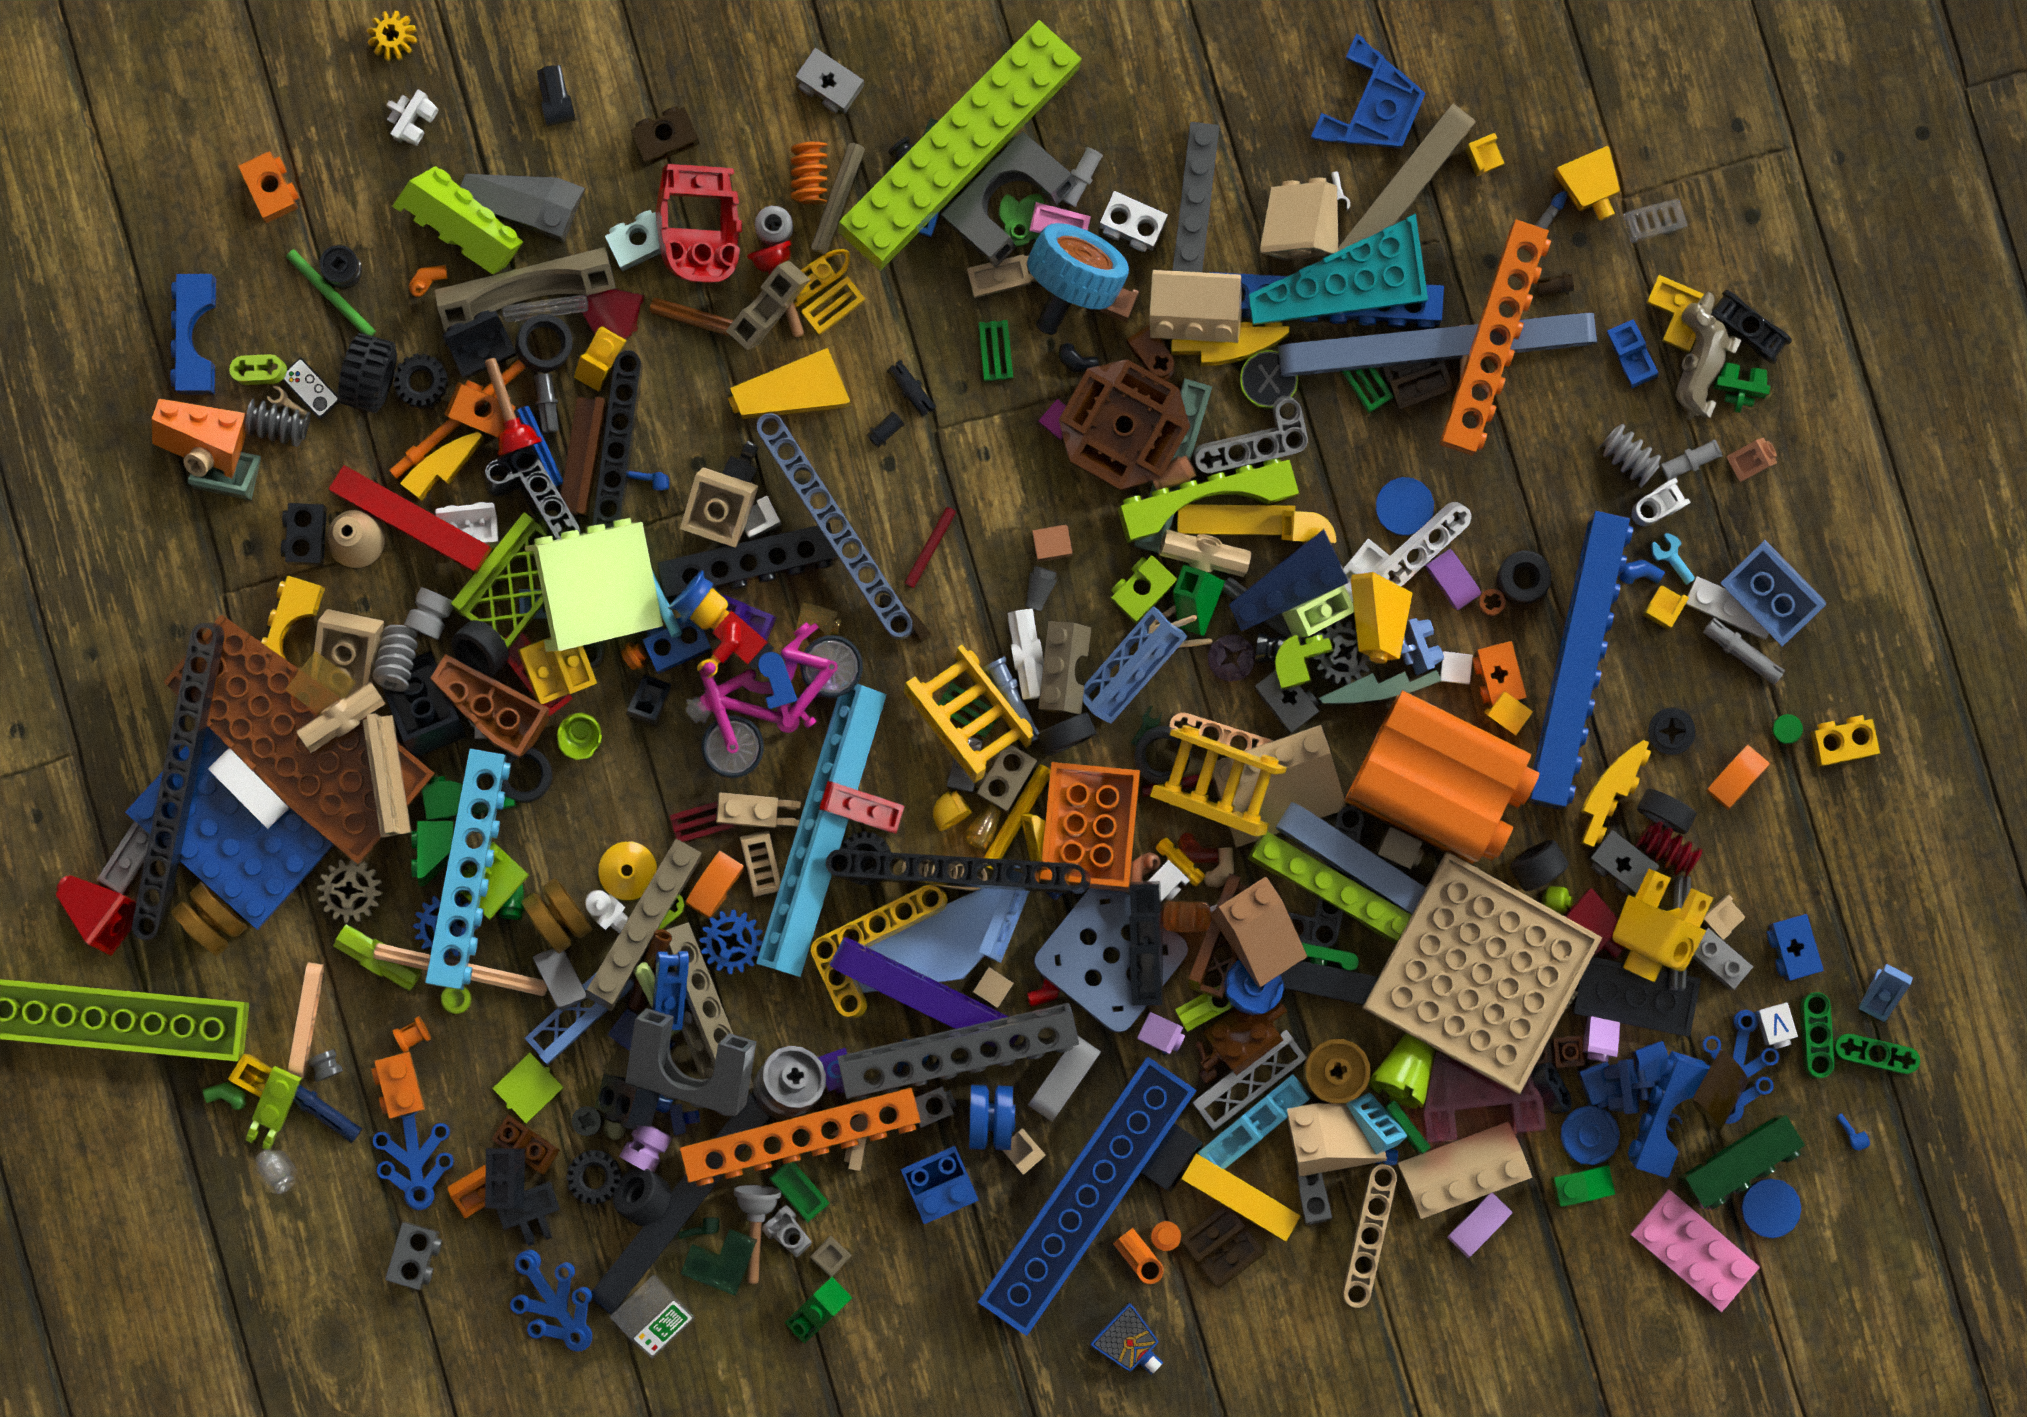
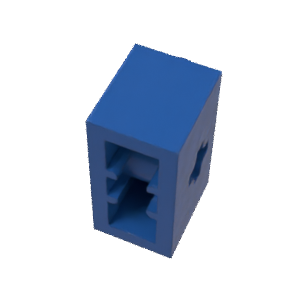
(1807, 958)

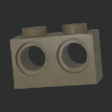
(1011, 779)

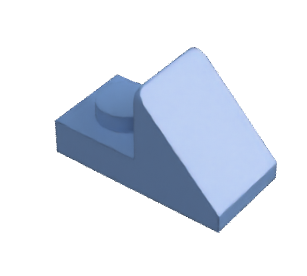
(1885, 992)

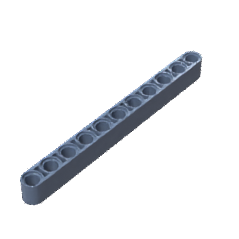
(1429, 344)

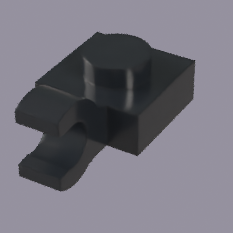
(741, 467)

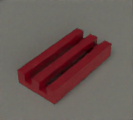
(678, 827)

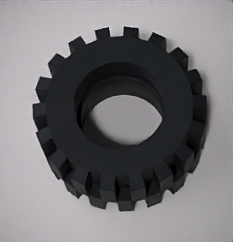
(367, 372)

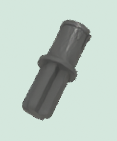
(546, 403)

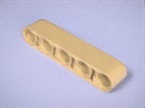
(1373, 1250)

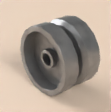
(789, 1083)

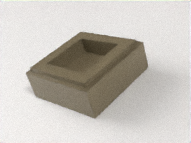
(830, 1256)

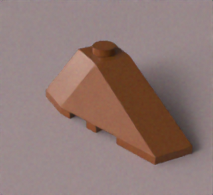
(496, 710)

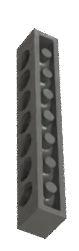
(942, 1045)

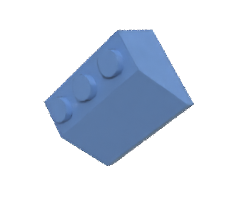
(1773, 593)

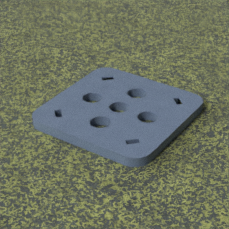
(1079, 958)

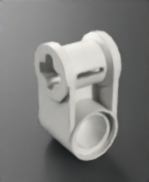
(1663, 500)

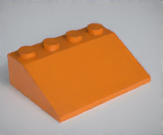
(1092, 823)

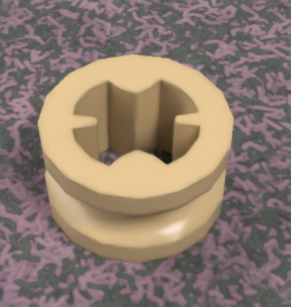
(198, 461)

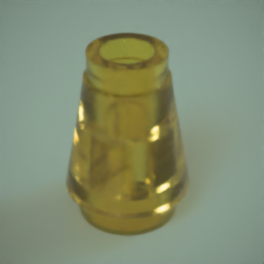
(982, 830)

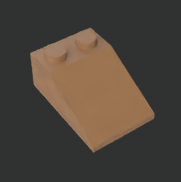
(1260, 932)

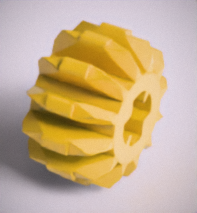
(402, 29)

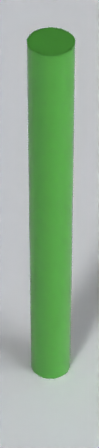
(330, 293)

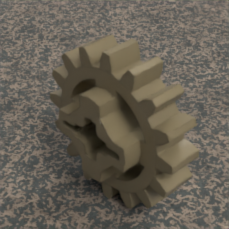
(351, 876)

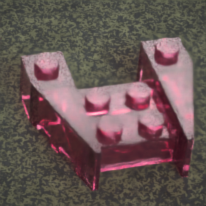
(1461, 1088)

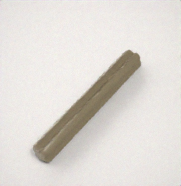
(837, 198)

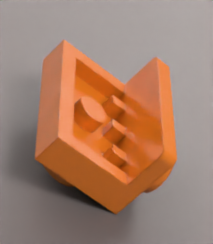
(398, 1085)

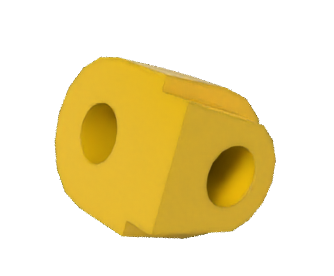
(950, 810)

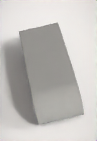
(1064, 1079)

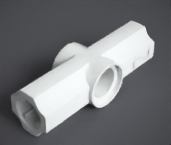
(1026, 652)

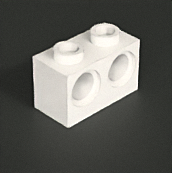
(1136, 214)

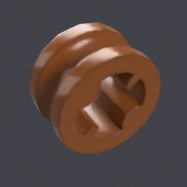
(1495, 610)

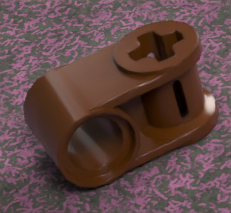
(1150, 351)

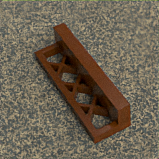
(583, 454)
(1211, 943)

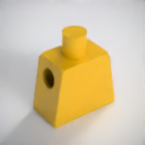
(1591, 182)

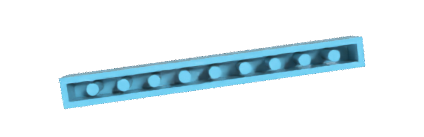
(819, 832)

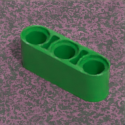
(1824, 1022)

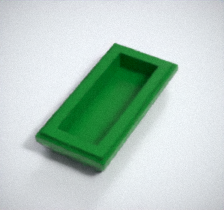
(799, 1190)

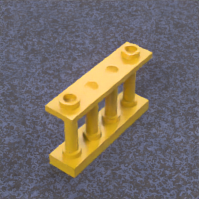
(957, 739)
(1198, 801)

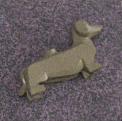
(1705, 359)

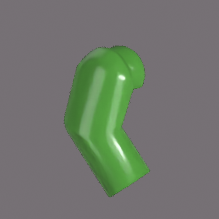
(227, 1092)

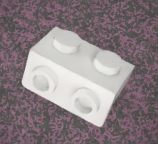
(476, 520)

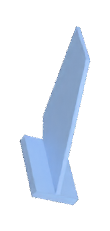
(958, 936)

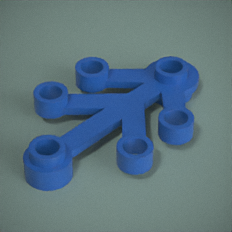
(1739, 1056)
(414, 1160)
(555, 1304)

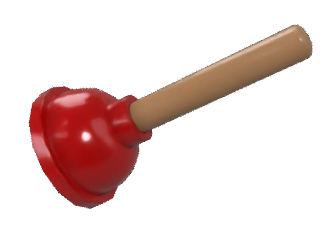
(766, 261)
(515, 434)

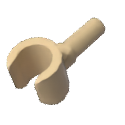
(285, 401)

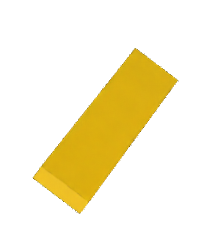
(1231, 519)

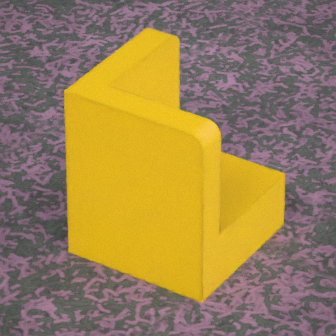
(1484, 154)
(1665, 607)
(1509, 713)

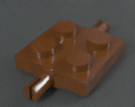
(1242, 1038)

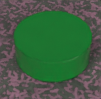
(1787, 729)

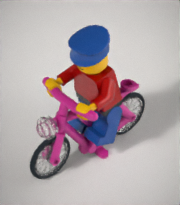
(733, 743)

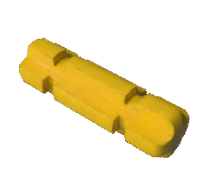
(1178, 858)

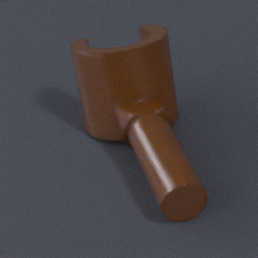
(1211, 1075)

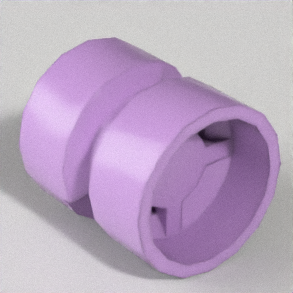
(646, 1147)

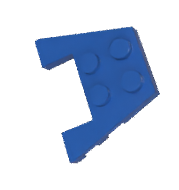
(1385, 106)

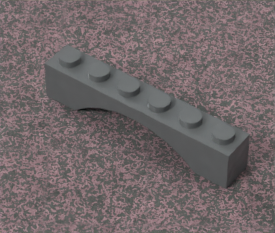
(1196, 197)

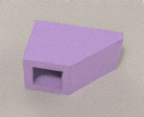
(1161, 1033)
(1601, 1039)

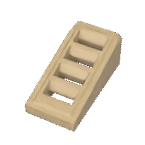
(754, 838)

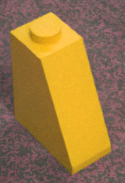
(1380, 616)

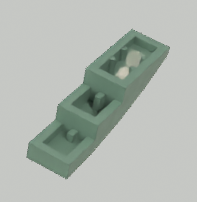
(1369, 691)

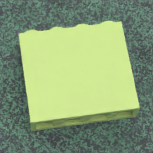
(596, 584)

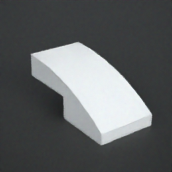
(1364, 561)

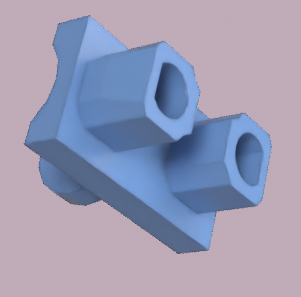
(1415, 648)

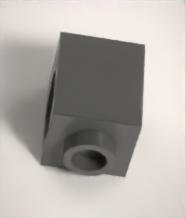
(948, 1104)

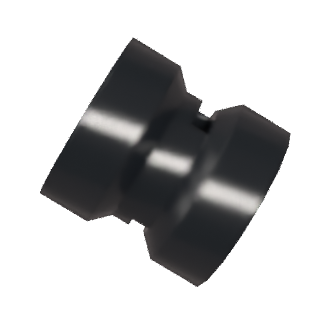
(1264, 647)

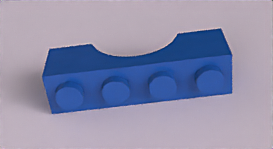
(193, 298)
(1678, 1081)

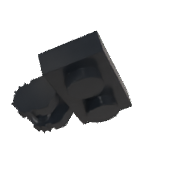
(537, 1203)

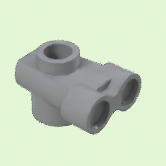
(783, 1227)

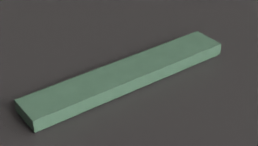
(1195, 399)

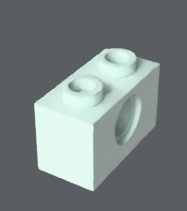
(625, 252)

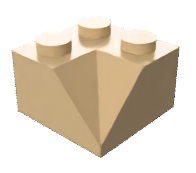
(718, 507)

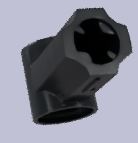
(556, 102)

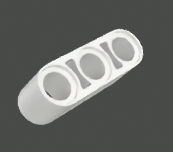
(248, 788)

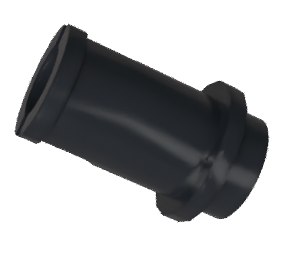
(885, 429)

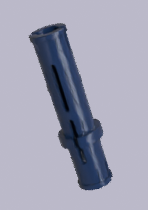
(326, 1114)

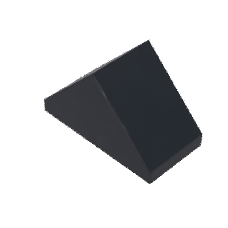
(649, 701)

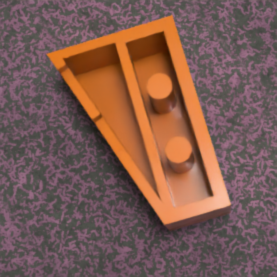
(186, 426)

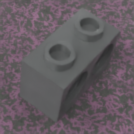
(405, 1253)

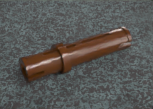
(658, 944)

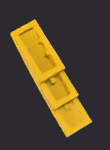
(1241, 1197)

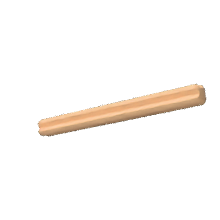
(479, 973)

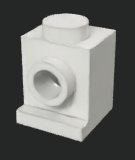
(1169, 878)

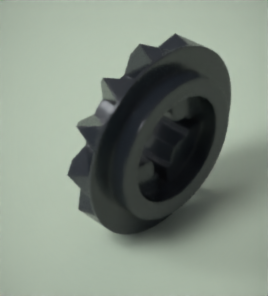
(1681, 721)

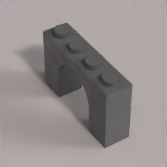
(1018, 162)
(654, 1070)

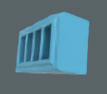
(1376, 1135)

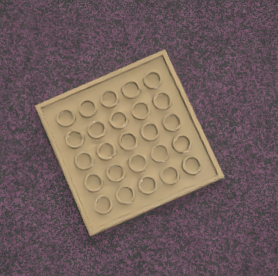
(1482, 973)

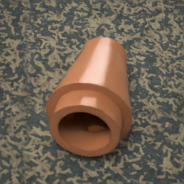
(1178, 472)

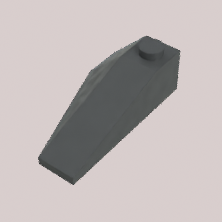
(533, 203)

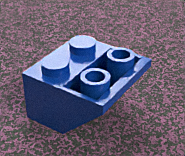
(939, 1184)

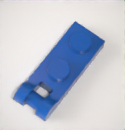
(671, 986)

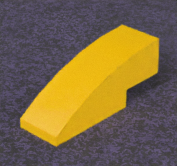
(442, 464)

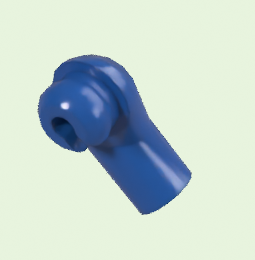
(1639, 569)

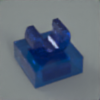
(681, 1118)

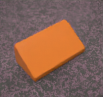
(469, 1192)

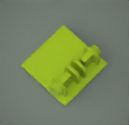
(504, 879)

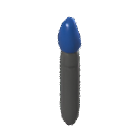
(1556, 204)

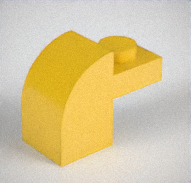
(1304, 526)

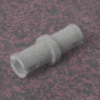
(1083, 175)
(1691, 460)

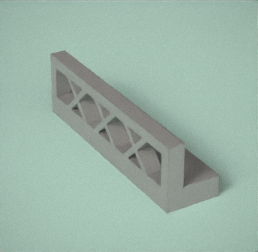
(1231, 1079)

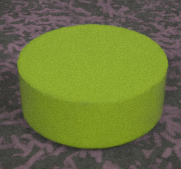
(456, 1000)

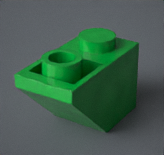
(1196, 595)
(433, 848)
(818, 1310)

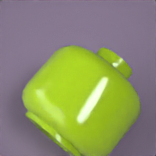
(1557, 899)

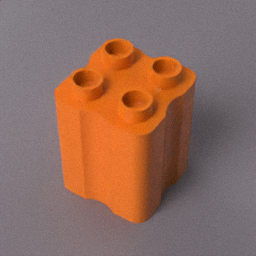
(1442, 780)

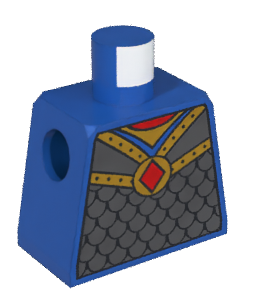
(1128, 1341)

